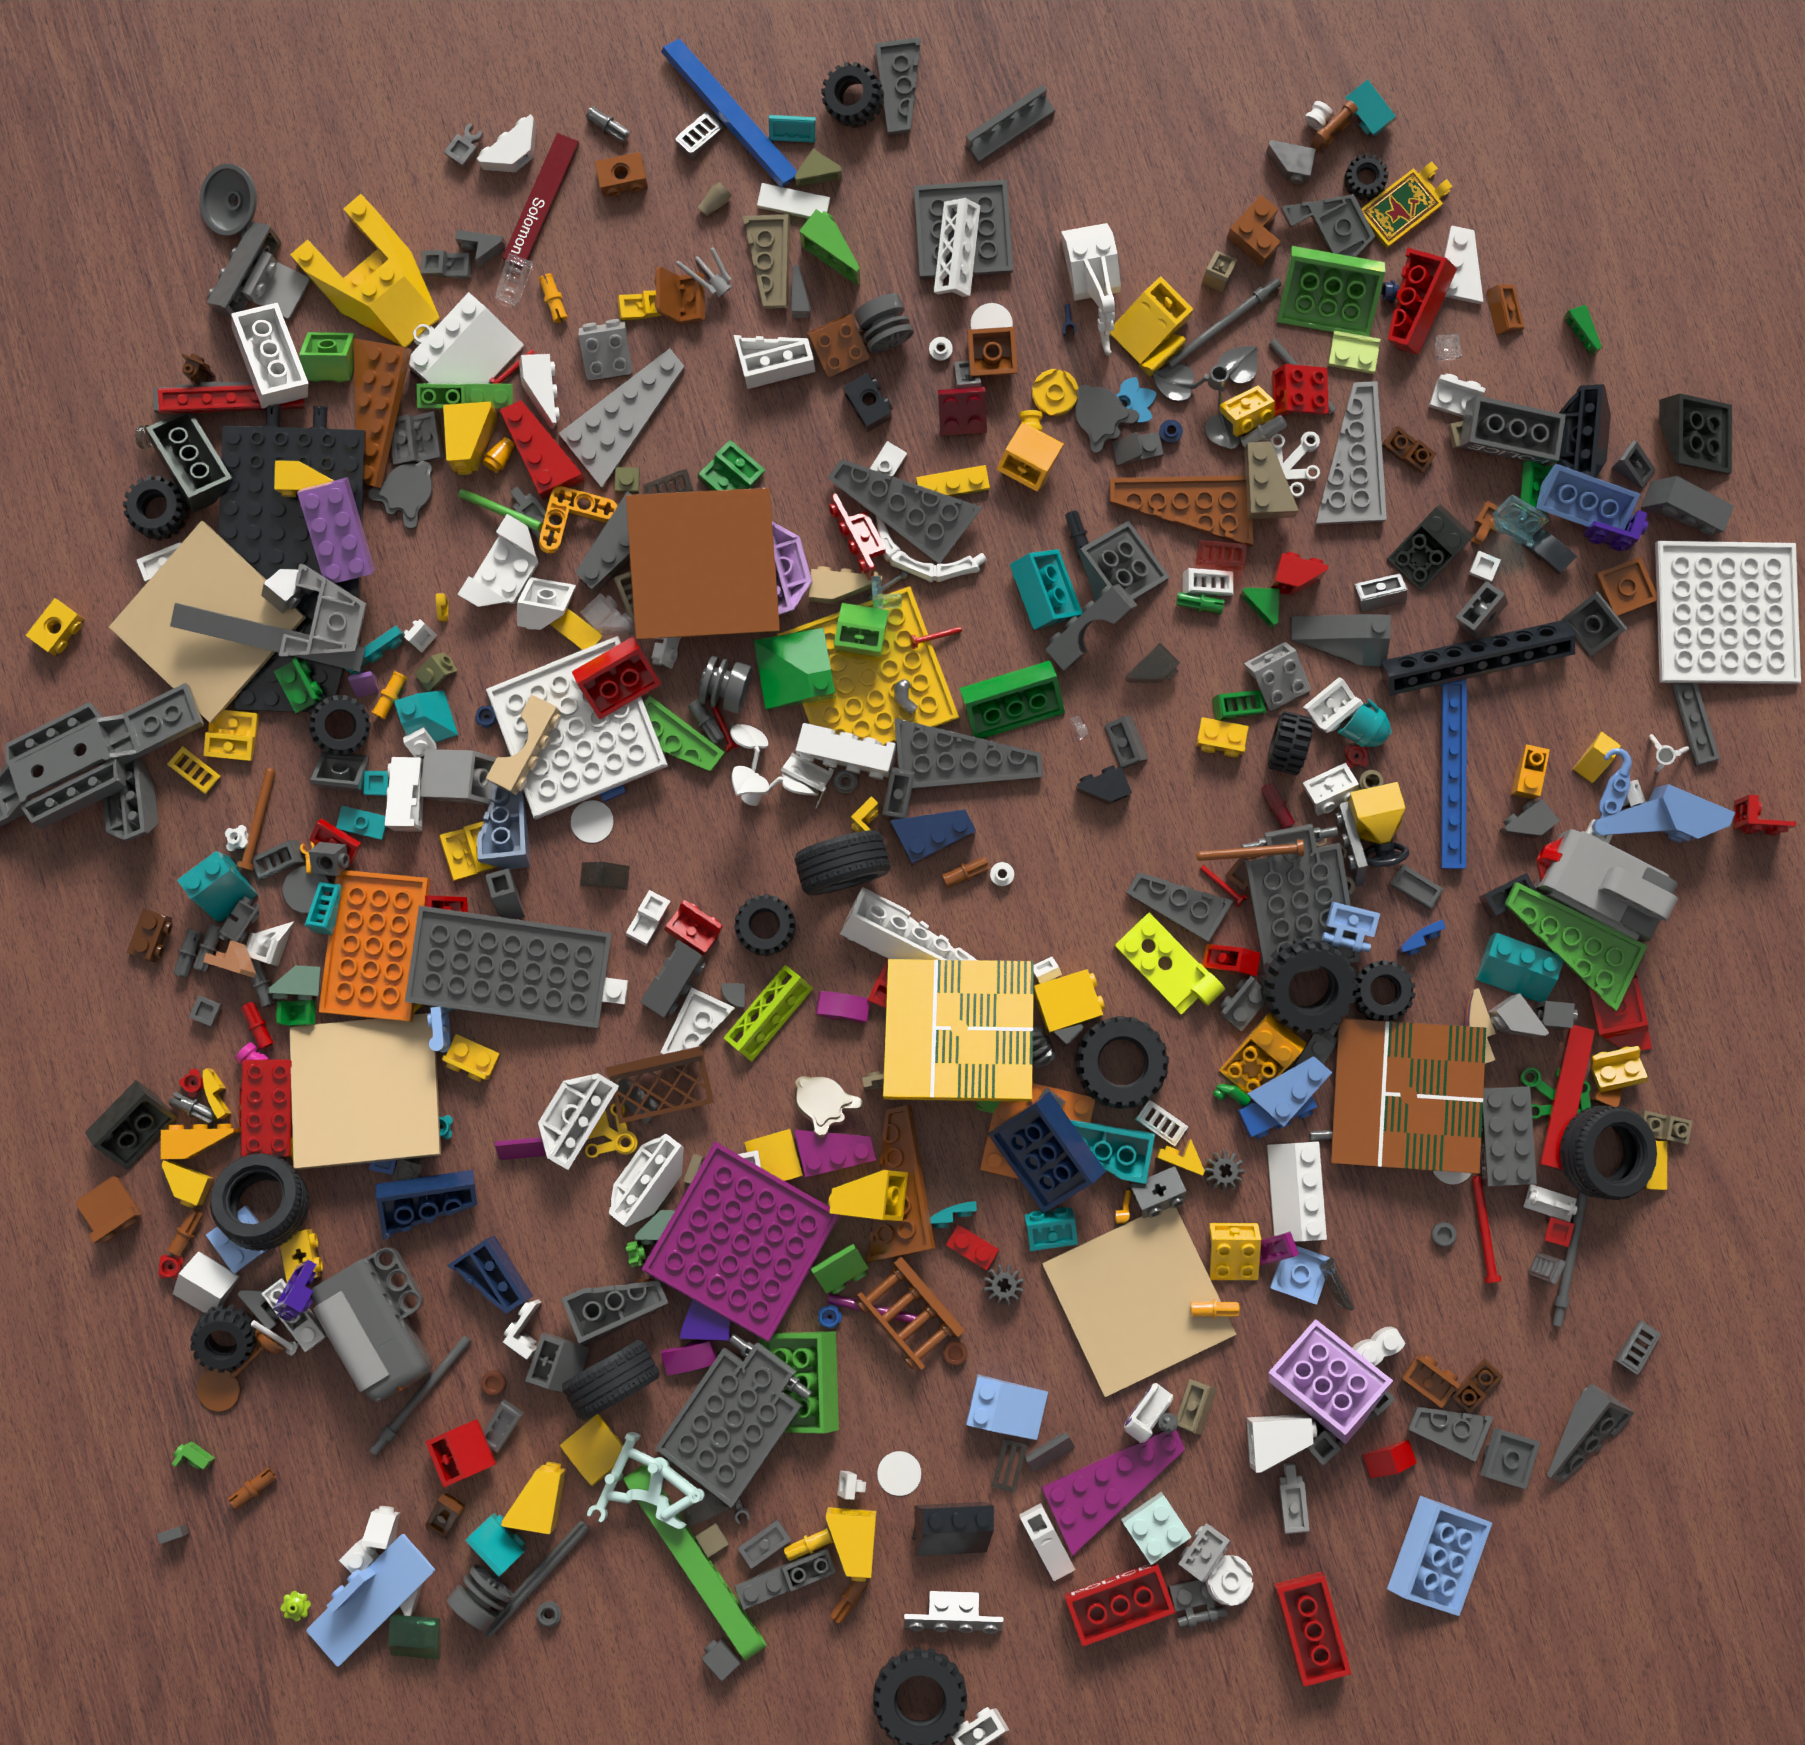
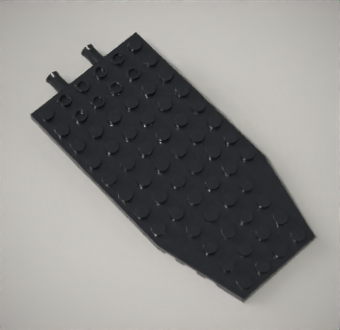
(273, 529)

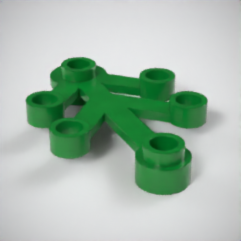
(1549, 1092)

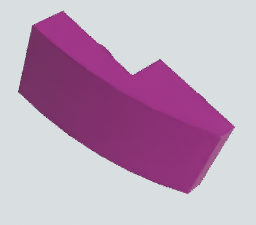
(843, 1006)
(689, 1357)

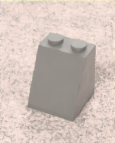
(456, 776)

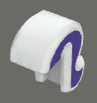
(1148, 1412)

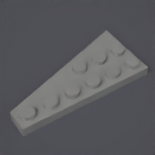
(615, 423)
(1356, 474)

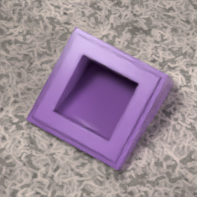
(364, 684)

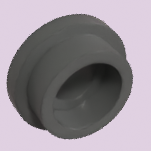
(845, 789)
(543, 1619)

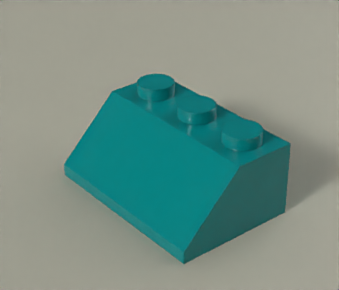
(1045, 588)
(1519, 968)

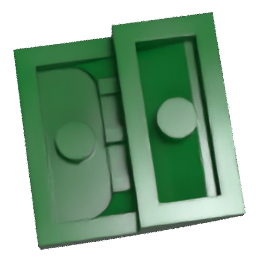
(731, 470)

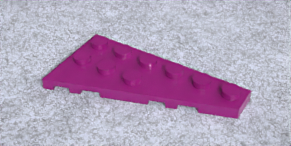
(1098, 1491)

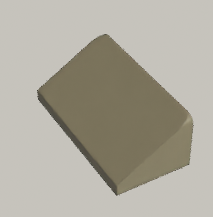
(1195, 1406)

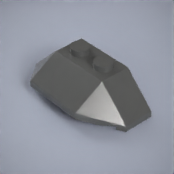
(134, 808)

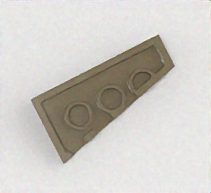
(770, 255)

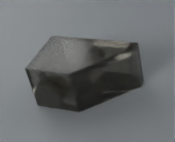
(1154, 667)

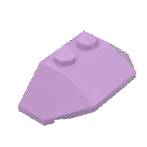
(791, 569)

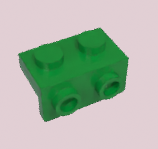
(1532, 478)

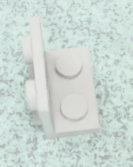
(524, 1343)

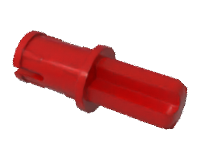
(257, 1025)

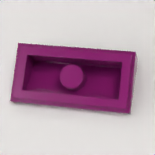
(520, 1148)

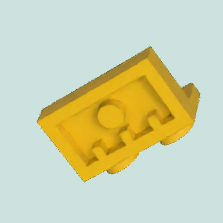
(1248, 410)
(1222, 737)
(865, 813)
(471, 1057)
(1618, 1069)

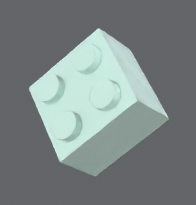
(1156, 1528)

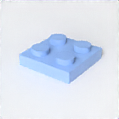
(233, 1254)
(1300, 1275)

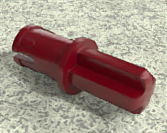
(1277, 805)

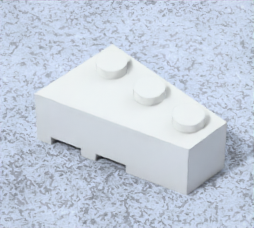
(773, 359)
(403, 795)

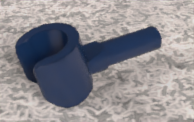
(1068, 321)

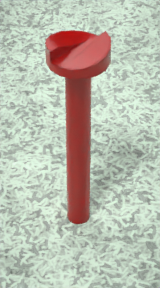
(513, 368)
(915, 641)
(731, 745)
(1223, 885)

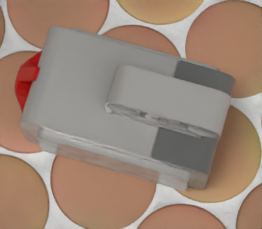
(1605, 884)

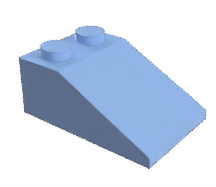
(1006, 1407)

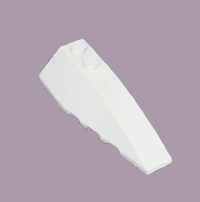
(893, 933)

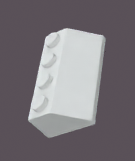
(1297, 1190)

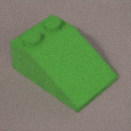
(824, 240)

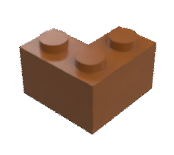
(1250, 231)

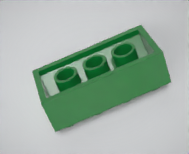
(1012, 700)

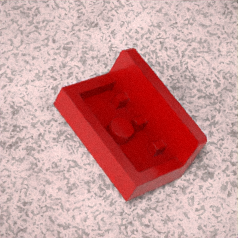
(694, 927)

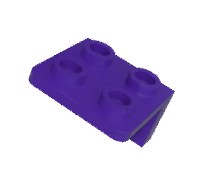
(1618, 538)

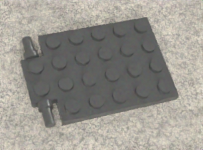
(1295, 893)
(733, 1419)

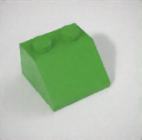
(327, 356)
(840, 1268)

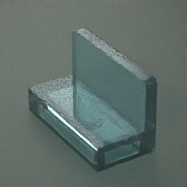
(886, 600)

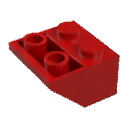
(1295, 574)
(460, 1453)

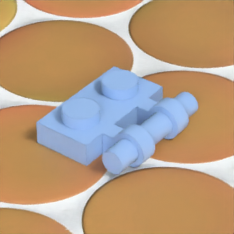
(1351, 919)

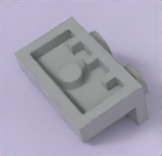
(1204, 1552)

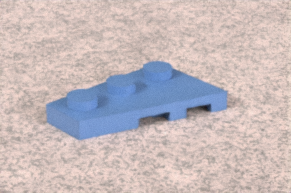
(1290, 1090)

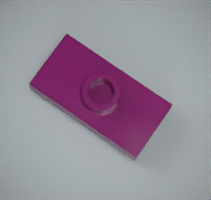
(1277, 1248)

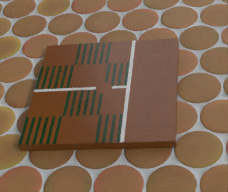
(1409, 1095)

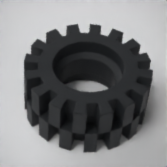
(1371, 164)

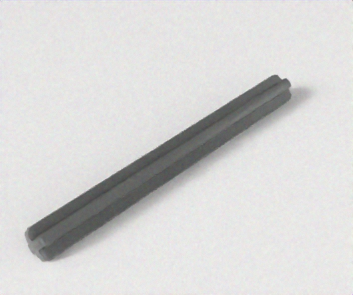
(539, 1575)

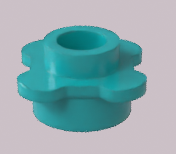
(446, 1130)

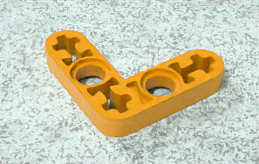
(562, 510)

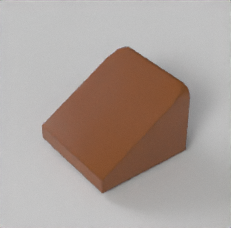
(1608, 1098)

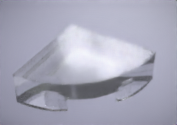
(1080, 729)

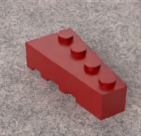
(540, 452)

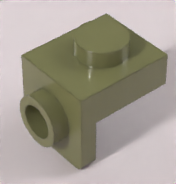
(435, 670)

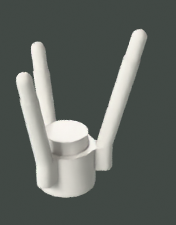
(1665, 754)

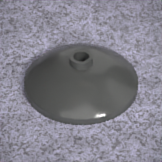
(228, 199)

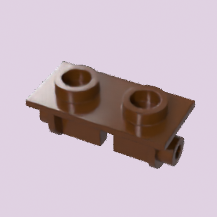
(196, 369)

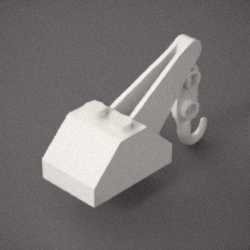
(1094, 272)

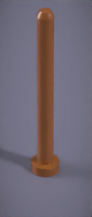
(257, 820)
(1252, 852)

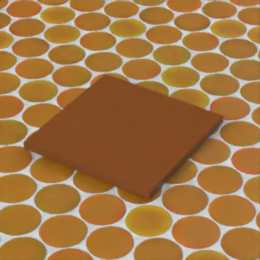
(702, 563)

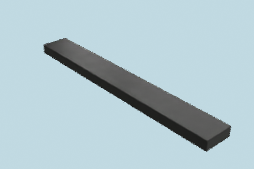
(254, 634)

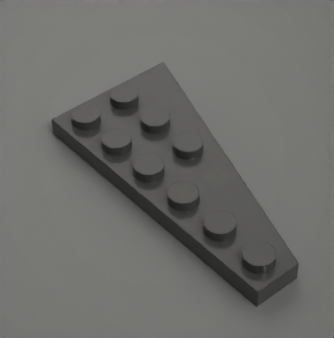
(917, 513)

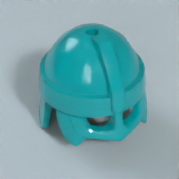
(1367, 726)

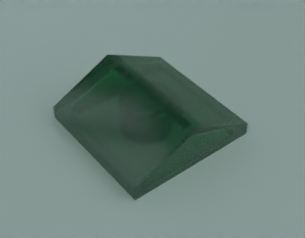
(415, 1636)

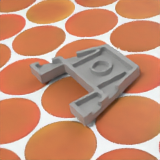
(335, 620)

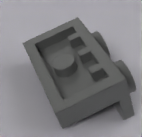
(1243, 1004)

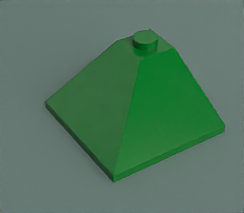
(794, 668)

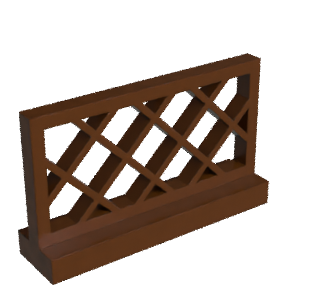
(656, 1063)

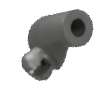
(901, 695)

